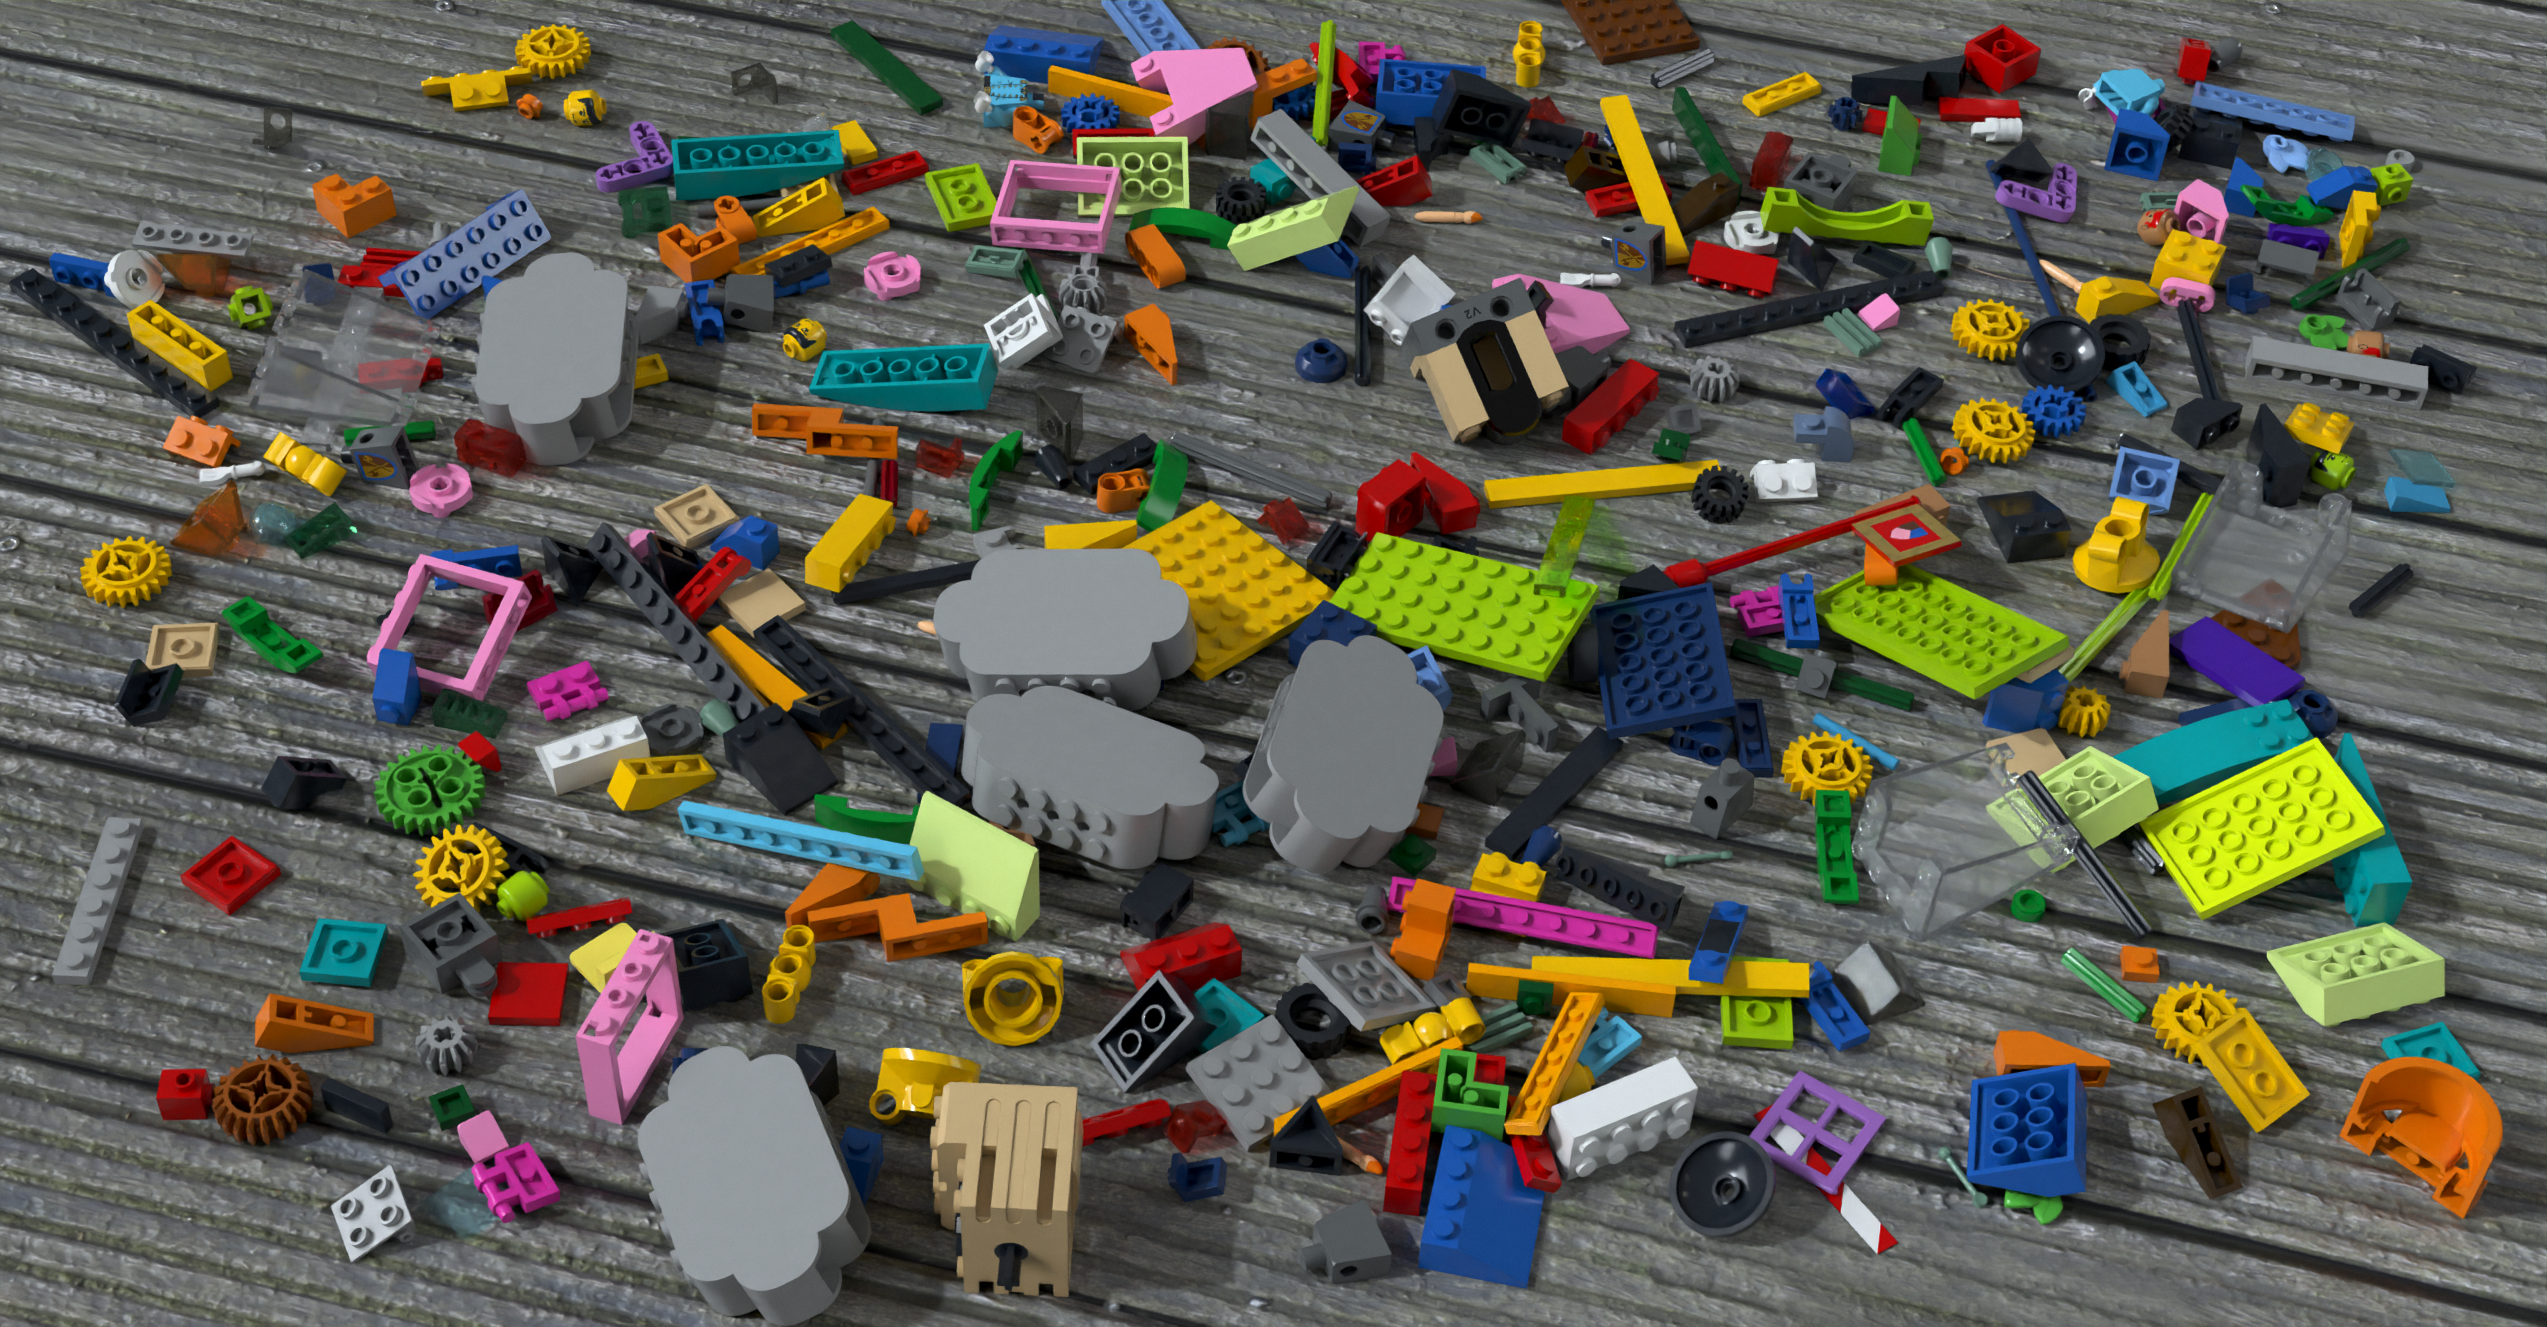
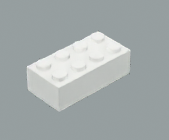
(1621, 1118)

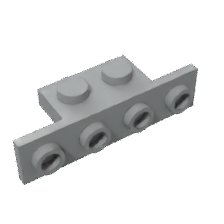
(192, 241)

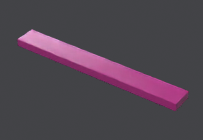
(1543, 921)

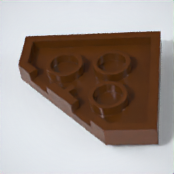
(2275, 643)

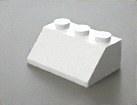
(592, 754)

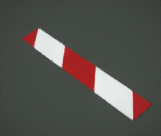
(1845, 1200)

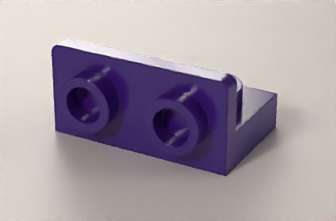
(2302, 237)

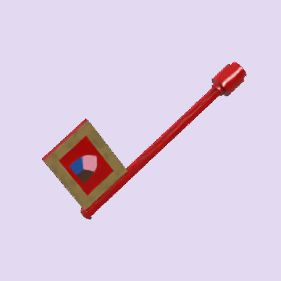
(1896, 532)

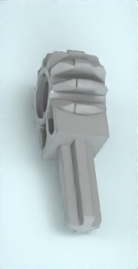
(1084, 285)

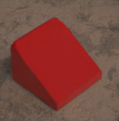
(481, 751)

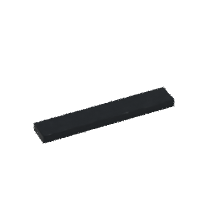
(1554, 793)

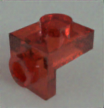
(1545, 110)
(938, 458)
(1284, 519)
(1192, 1122)

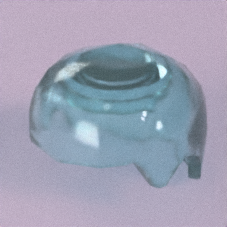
(2320, 163)
(270, 522)

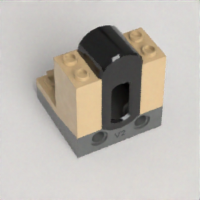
(1493, 383)

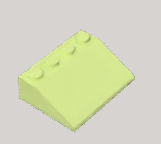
(1150, 170)
(1292, 229)
(2098, 795)
(976, 867)
(2359, 973)

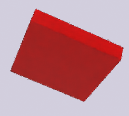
(230, 875)
(529, 994)

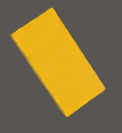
(855, 143)

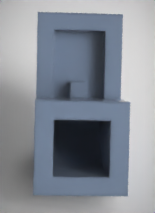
(1829, 430)

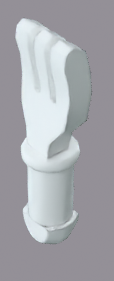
(1581, 280)
(219, 475)

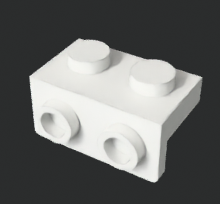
(1784, 481)

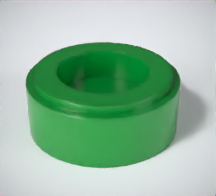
(2028, 905)

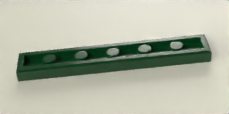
(886, 67)
(1702, 137)

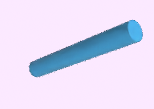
(1868, 748)

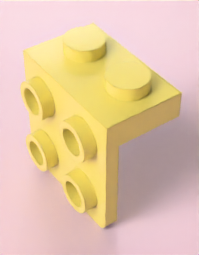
(603, 954)

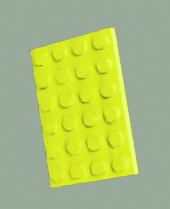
(2261, 828)

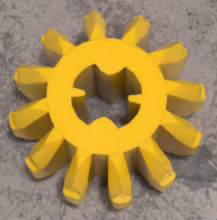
(2084, 711)

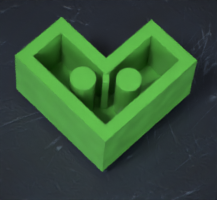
(1465, 1102)

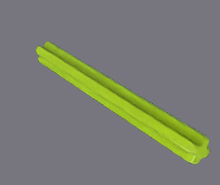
(1324, 82)
(2162, 581)
(2104, 633)

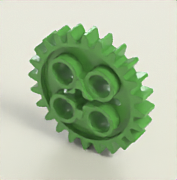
(408, 801)

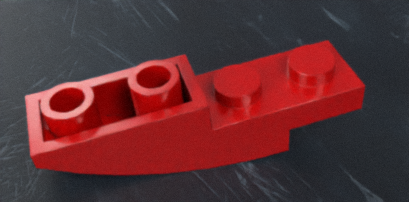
(1349, 76)

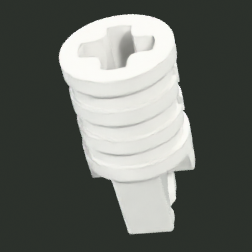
(1998, 129)

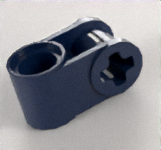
(1702, 741)

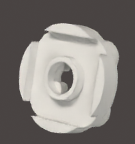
(1738, 236)
(120, 278)

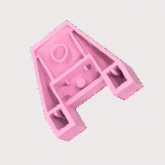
(1194, 82)
(1576, 316)

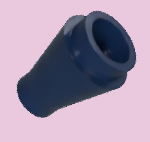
(1542, 846)

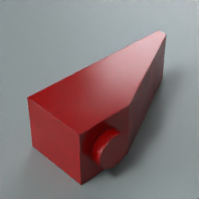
(2193, 60)
(1399, 184)
(1446, 497)

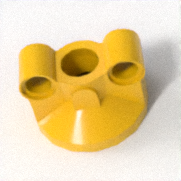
(2117, 553)
(1016, 1016)
(915, 1079)

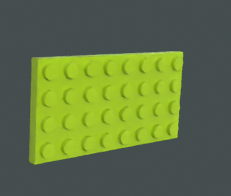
(1463, 606)
(1938, 629)

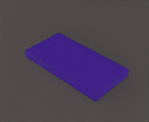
(2234, 663)

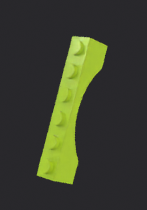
(1899, 223)

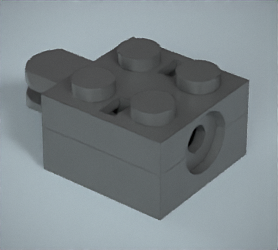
(1824, 181)
(453, 947)

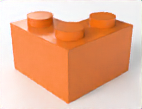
(354, 207)
(700, 256)
(1424, 929)

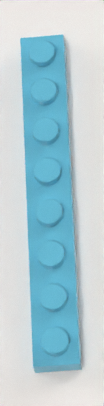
(801, 840)

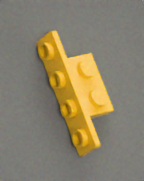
(478, 90)

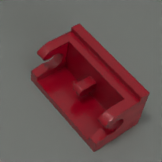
(540, 606)

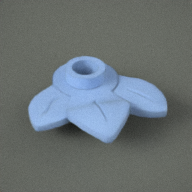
(2284, 152)

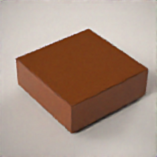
(1428, 821)

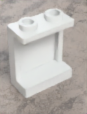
(1407, 297)

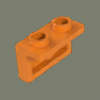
(199, 442)

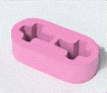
(2187, 290)

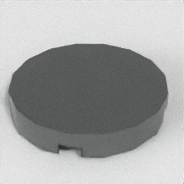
(673, 730)

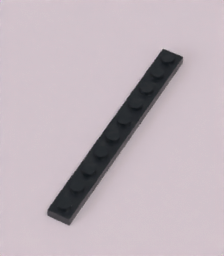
(1804, 309)
(114, 344)
(675, 623)
(865, 717)

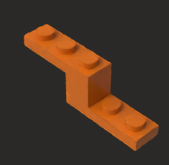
(1275, 83)
(825, 431)
(898, 927)

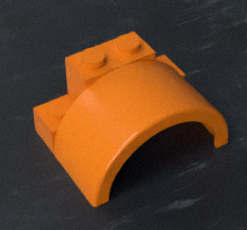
(2440, 1126)

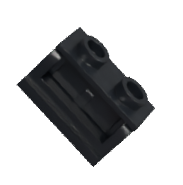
(1336, 555)
(1157, 901)

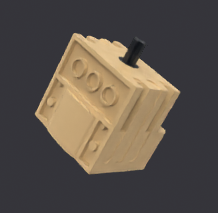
(1008, 1182)

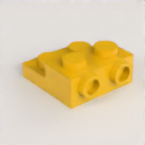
(2357, 226)
(1508, 879)

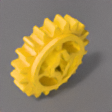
(553, 51)
(1988, 329)
(1993, 430)
(126, 571)
(1829, 766)
(444, 868)
(2201, 1014)

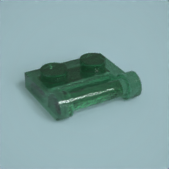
(654, 207)

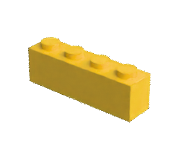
(180, 345)
(849, 543)

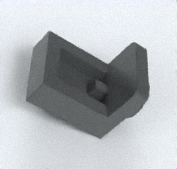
(1816, 674)

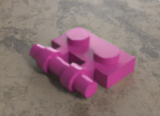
(1371, 52)
(1759, 611)
(567, 691)
(526, 1177)

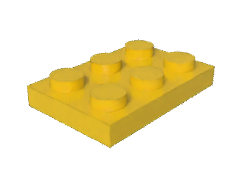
(2319, 428)
(2251, 1070)

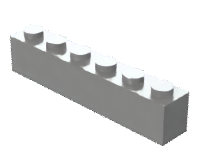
(1317, 173)
(2336, 373)

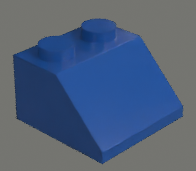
(2137, 146)
(2025, 705)

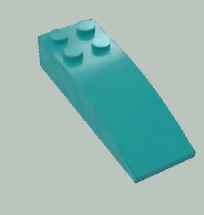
(752, 163)
(909, 377)
(2215, 749)
(2373, 874)

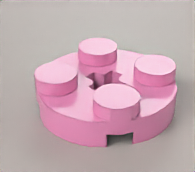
(905, 275)
(440, 502)

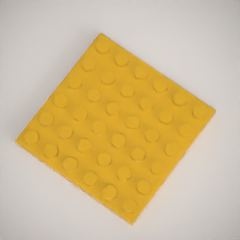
(1236, 585)

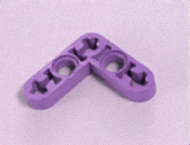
(617, 176)
(2049, 203)

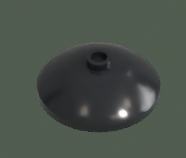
(2064, 341)
(1711, 1169)

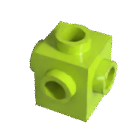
(2392, 183)
(249, 296)

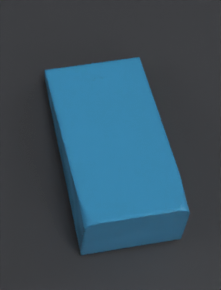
(2136, 389)
(2410, 497)

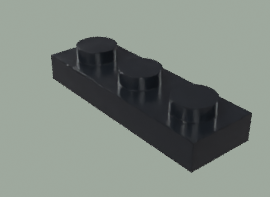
(1126, 457)

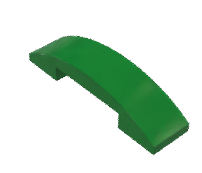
(2300, 213)
(1187, 222)
(1001, 456)
(1165, 487)
(268, 639)
(836, 815)
(1833, 847)

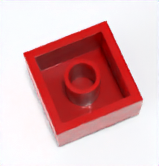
(2001, 58)
(1391, 501)

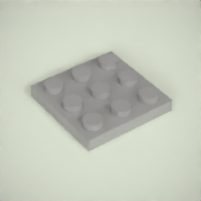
(1365, 985)
(1256, 1080)

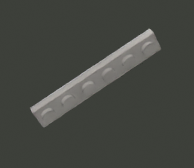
(98, 901)

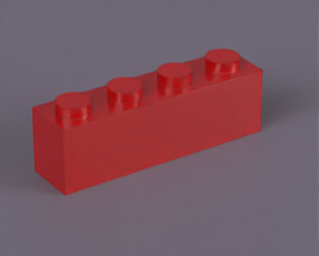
(1610, 406)
(1410, 1143)

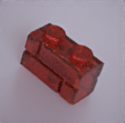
(1771, 161)
(489, 448)

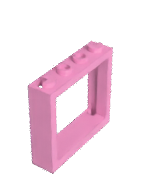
(1050, 233)
(495, 641)
(613, 1081)

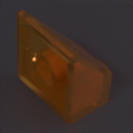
(198, 271)
(213, 523)

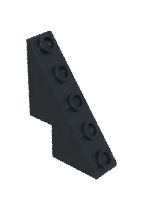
(1912, 82)
(1622, 885)

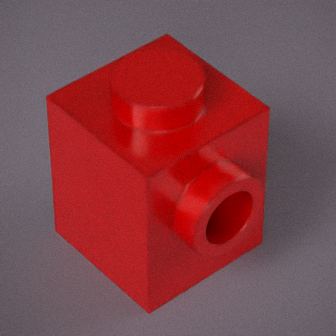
(184, 1094)

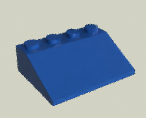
(1032, 52)
(1413, 88)
(2029, 1131)
(1480, 1212)

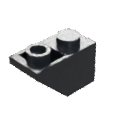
(2205, 421)

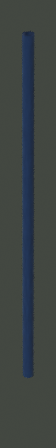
(2034, 264)

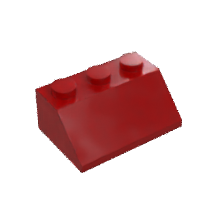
(1733, 269)
(1190, 955)

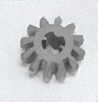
(1714, 379)
(446, 1045)

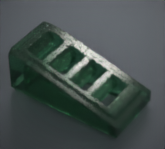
(331, 518)
(450, 704)

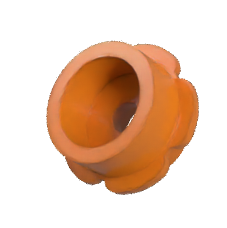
(529, 106)
(1949, 465)
(918, 522)

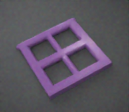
(1816, 1132)

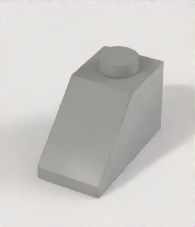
(660, 312)

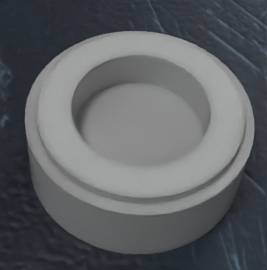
(2402, 157)

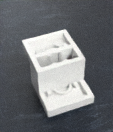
(1023, 331)

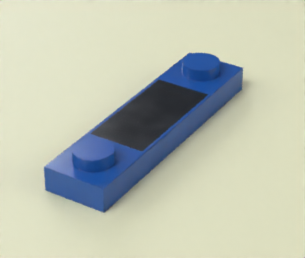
(1718, 942)

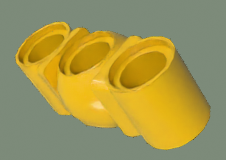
(1529, 54)
(305, 464)
(789, 974)
(1430, 1029)

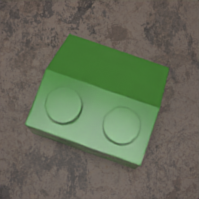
(1900, 140)

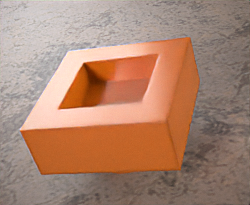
(2139, 964)

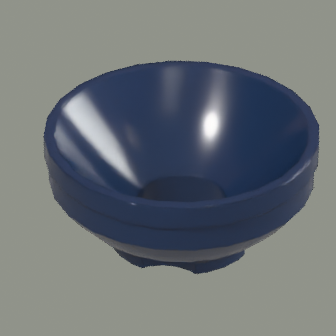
(1321, 367)
(2319, 720)

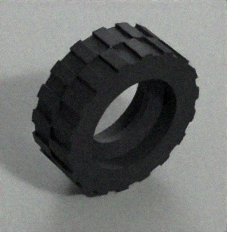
(2126, 330)
(1313, 1044)

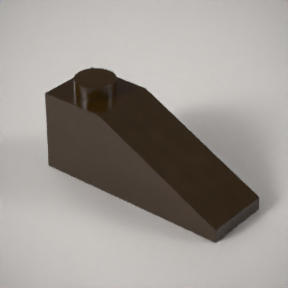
(1594, 169)
(1706, 203)
(2198, 1141)

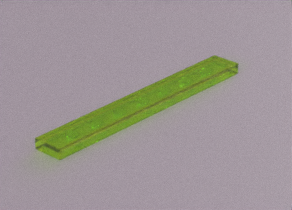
(1564, 547)

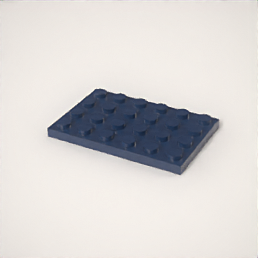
(1662, 661)

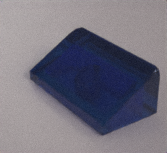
(1843, 393)

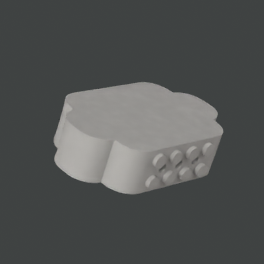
(558, 357)
(1067, 621)
(1344, 755)
(1089, 777)
(752, 1186)

